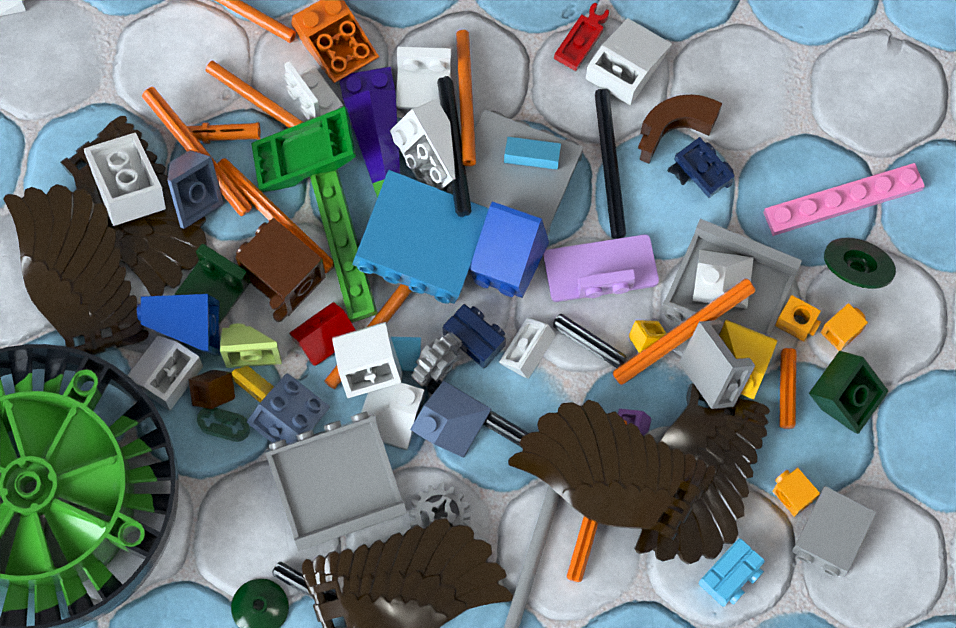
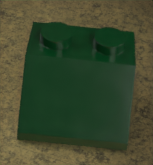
(849, 391)

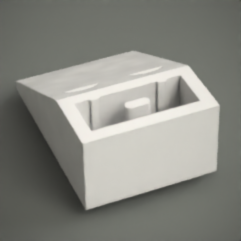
(627, 60)
(427, 144)

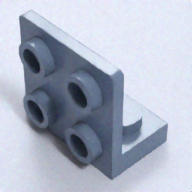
(287, 411)

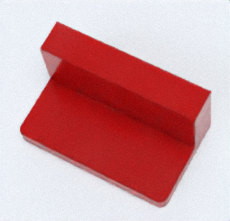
(317, 332)

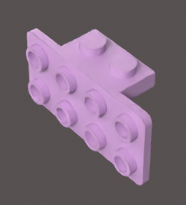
(600, 268)

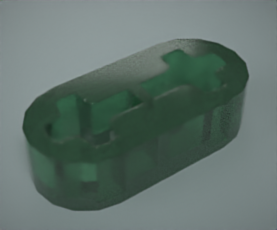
(222, 430)

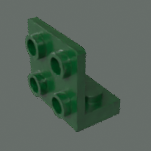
(217, 278)

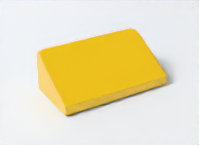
(252, 382)

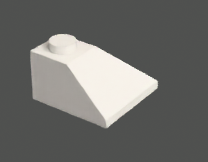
(718, 274)
(395, 412)

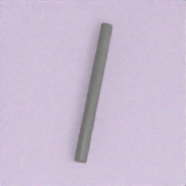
(532, 559)

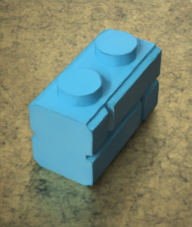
(732, 573)

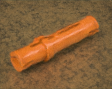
(226, 132)

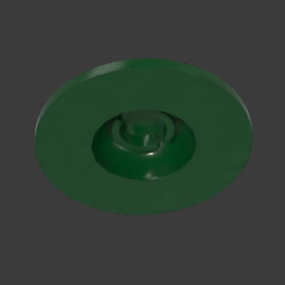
(859, 263)

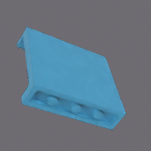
(419, 238)

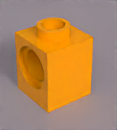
(798, 307)
(844, 326)
(795, 491)

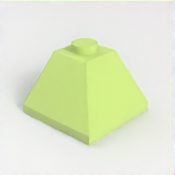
(247, 347)

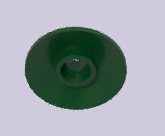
(274, 610)

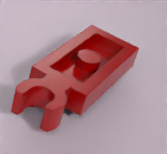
(581, 38)

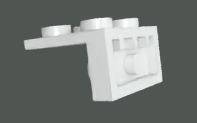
(418, 74)
(311, 91)

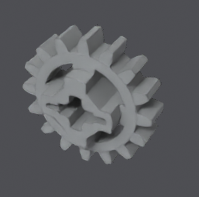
(436, 359)
(427, 508)

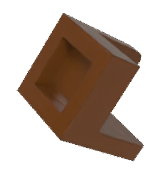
(211, 389)

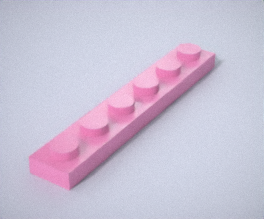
(843, 199)

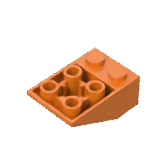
(334, 38)

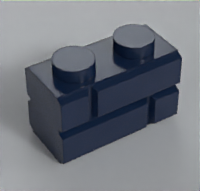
(478, 337)

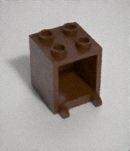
(280, 267)

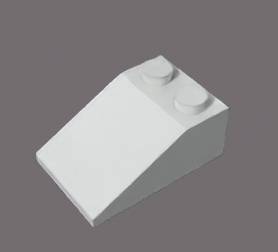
(125, 179)

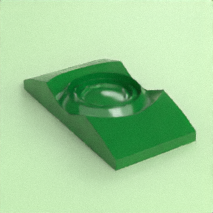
(303, 151)

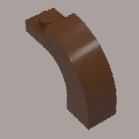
(677, 112)

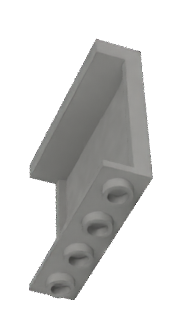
(518, 186)
(771, 277)
(335, 481)

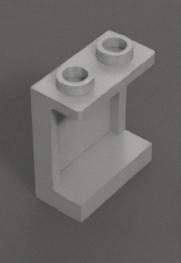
(714, 367)
(833, 532)

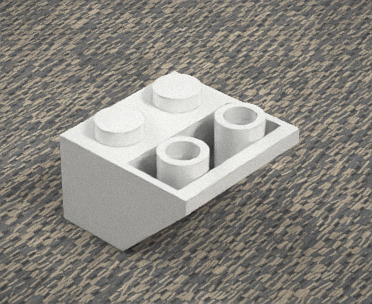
(367, 360)
(165, 371)

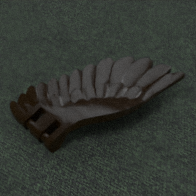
(151, 244)
(75, 268)
(728, 446)
(612, 469)
(406, 580)

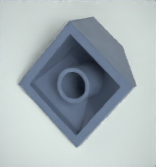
(193, 187)
(451, 419)

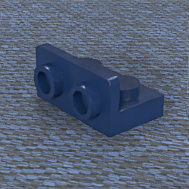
(705, 167)

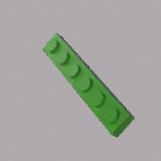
(343, 245)

